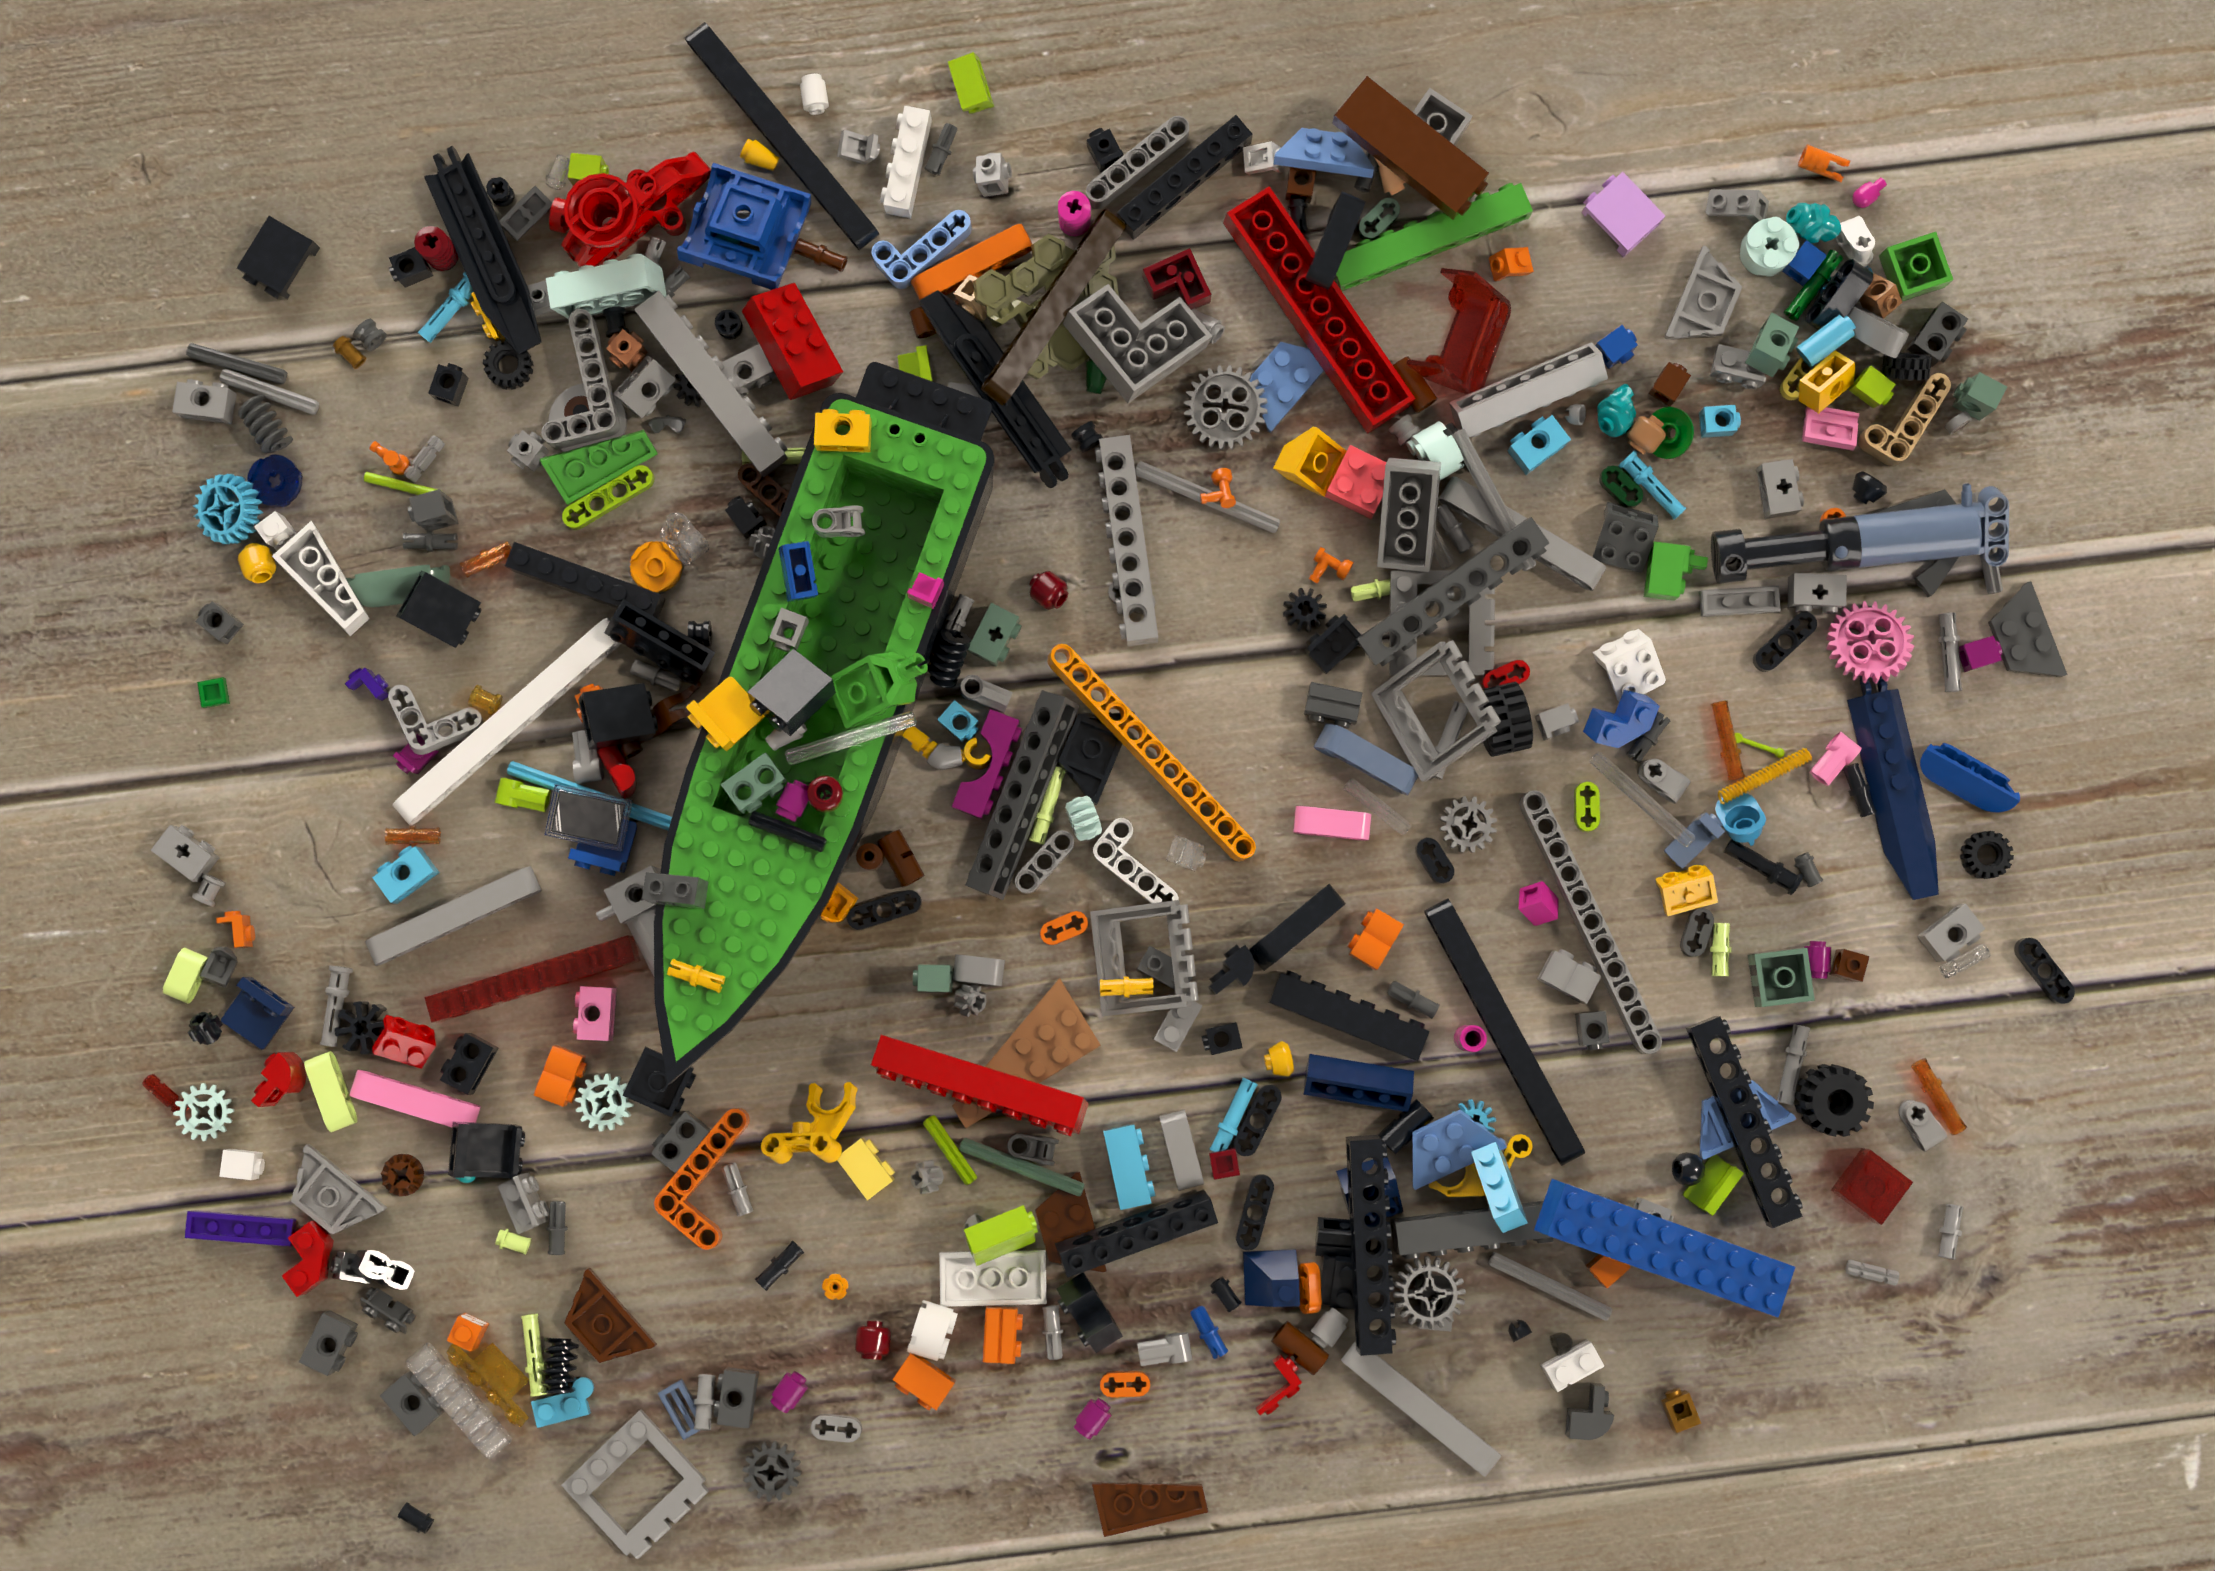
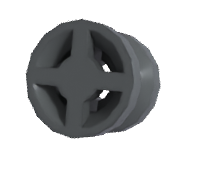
(369, 335)

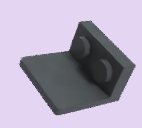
(1626, 537)

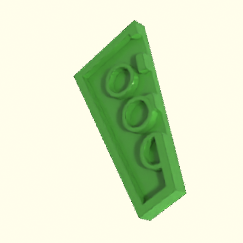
(593, 465)

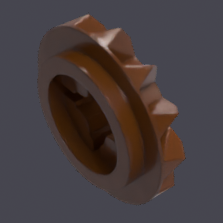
(414, 1173)

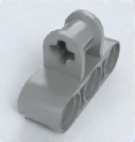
(1877, 332)

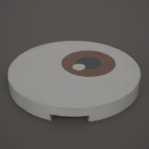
(573, 402)

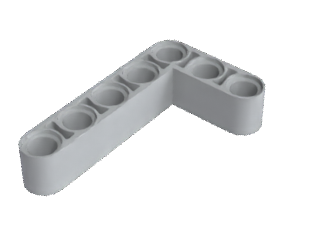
(592, 387)

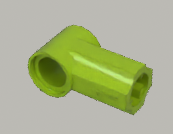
(515, 794)

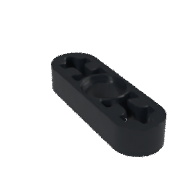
(1803, 634)
(868, 921)
(2051, 990)
(1256, 1141)
(1265, 1195)

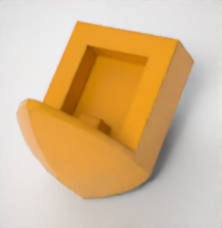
(838, 905)

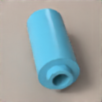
(1826, 340)

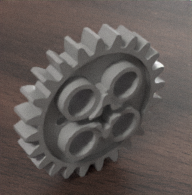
(1228, 383)

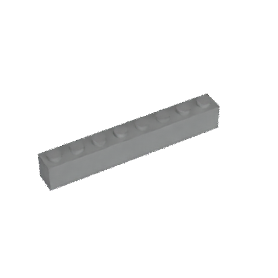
(711, 384)

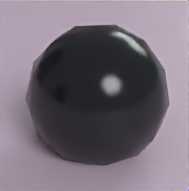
(1688, 1169)

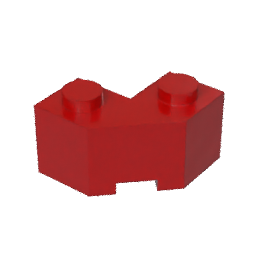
(314, 1247)

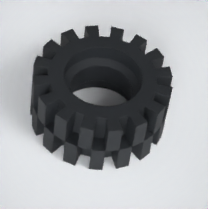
(1907, 366)
(507, 380)
(2002, 850)

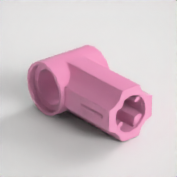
(1839, 753)

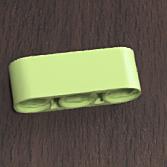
(330, 1091)

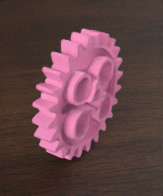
(1873, 663)

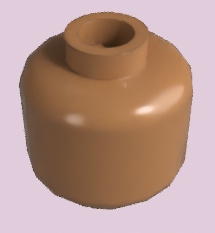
(1646, 434)

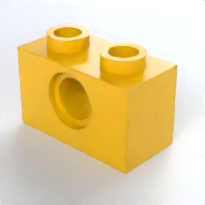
(1826, 381)
(856, 440)

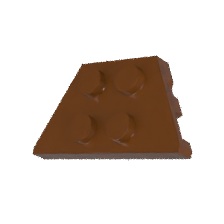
(1064, 1217)
(604, 1322)

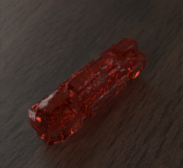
(162, 1092)

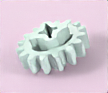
(594, 1097)
(194, 1121)

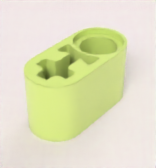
(185, 975)

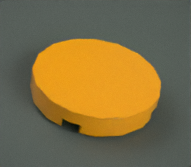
(655, 567)

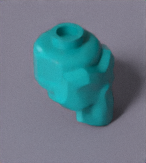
(1813, 222)
(1617, 412)

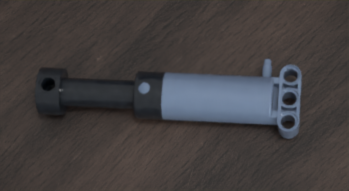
(1874, 539)

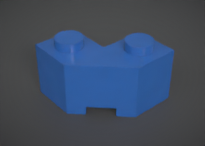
(1632, 719)

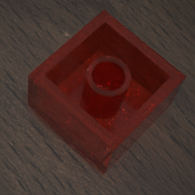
(1871, 1186)

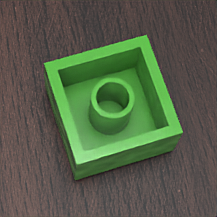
(1916, 266)

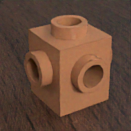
(632, 356)

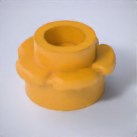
(840, 1292)

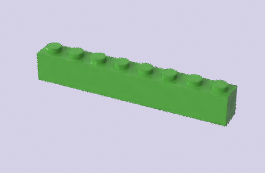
(1432, 236)

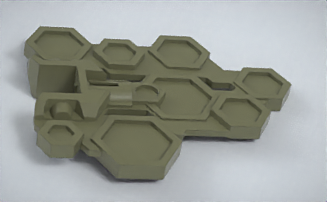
(1000, 292)

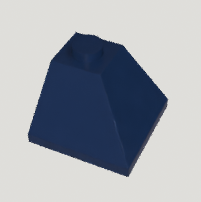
(1271, 1278)

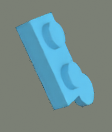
(563, 1406)

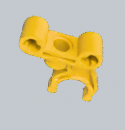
(816, 1135)
(1471, 1183)

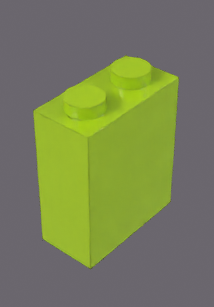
(1001, 1235)

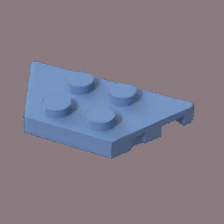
(1324, 152)
(1285, 379)
(1714, 1134)
(1447, 1146)

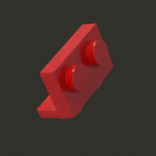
(405, 1042)

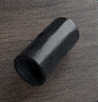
(1400, 1131)

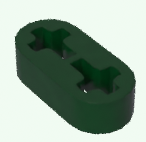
(1625, 482)

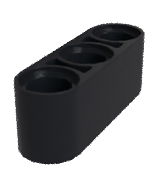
(1840, 294)

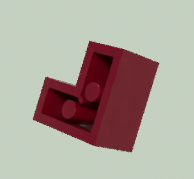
(1180, 274)

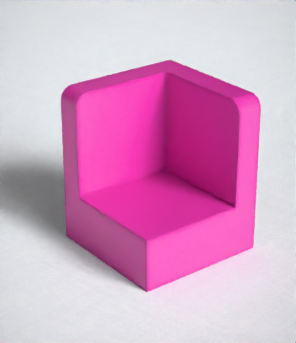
(926, 590)
(1538, 903)

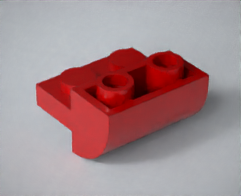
(284, 1074)

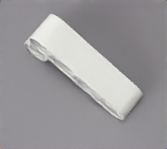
(1139, 871)

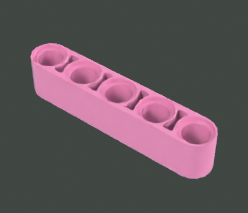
(412, 1099)

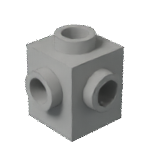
(992, 174)
(530, 458)

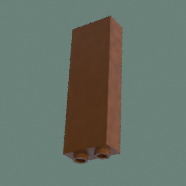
(1411, 148)

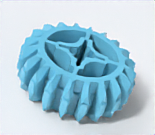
(235, 515)

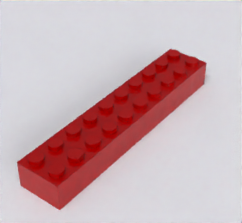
(1319, 315)

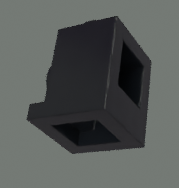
(1103, 157)
(744, 516)

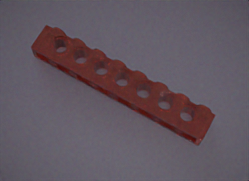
(532, 979)

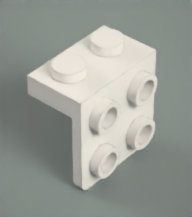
(1631, 663)

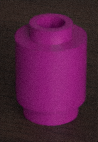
(792, 800)
(1819, 959)
(789, 1391)
(1092, 1418)

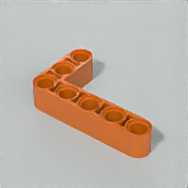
(697, 1175)

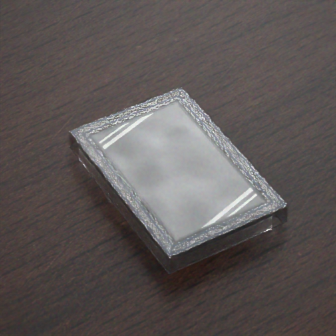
(588, 817)

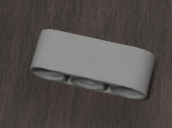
(1050, 850)
(1181, 1150)

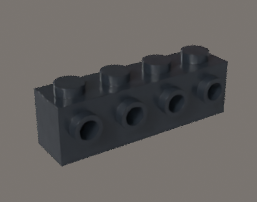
(659, 642)

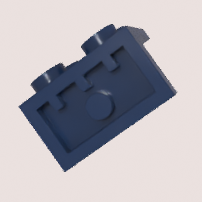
(257, 1012)

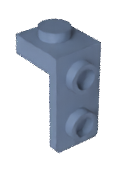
(1705, 829)

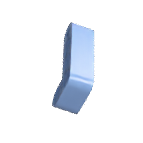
(924, 245)

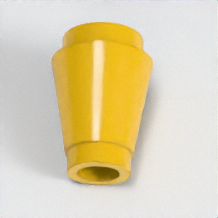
(758, 155)

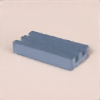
(670, 1409)

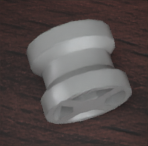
(1404, 429)

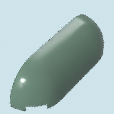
(391, 585)

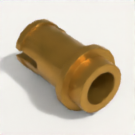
(349, 352)

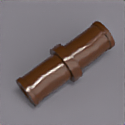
(820, 255)

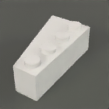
(317, 572)

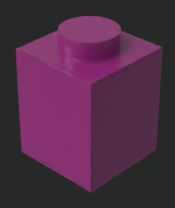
(1980, 653)

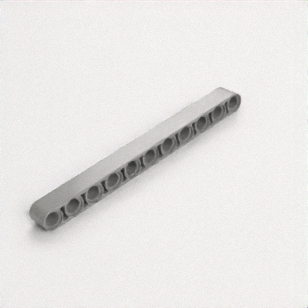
(1600, 931)

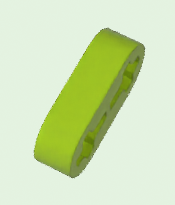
(1593, 806)

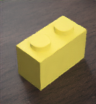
(866, 1168)

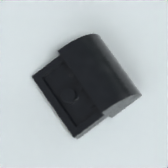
(1240, 968)

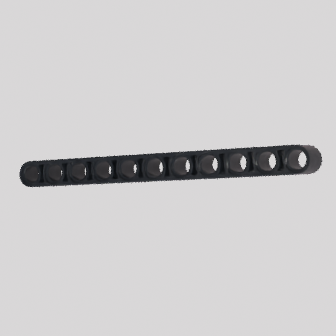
(782, 136)
(1504, 1032)

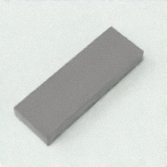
(1739, 601)

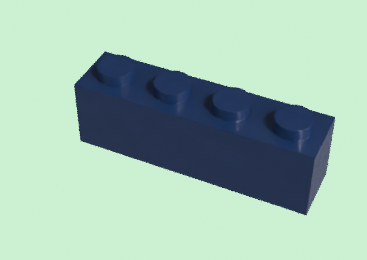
(1358, 1082)

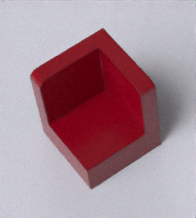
(1224, 1164)

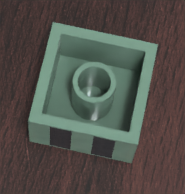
(1781, 977)

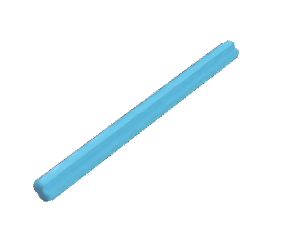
(547, 780)

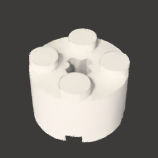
(930, 1331)

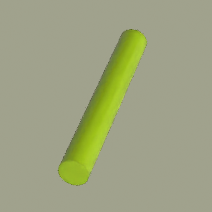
(396, 484)

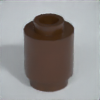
(877, 861)

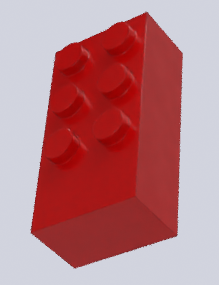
(792, 341)

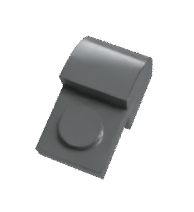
(1590, 1422)

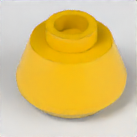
(1279, 1059)

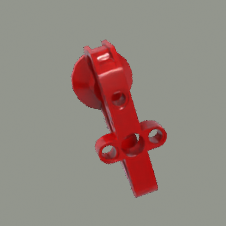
(628, 204)

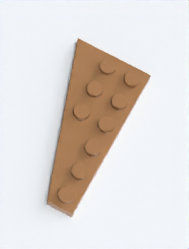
(1041, 1046)

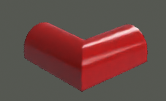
(618, 770)

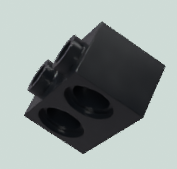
(474, 1067)

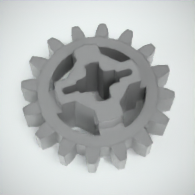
(1479, 827)

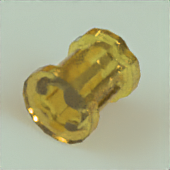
(485, 700)

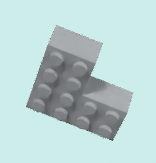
(1133, 352)

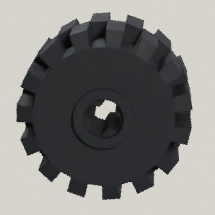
(1516, 728)
(1849, 1100)

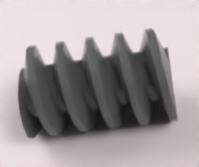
(262, 426)

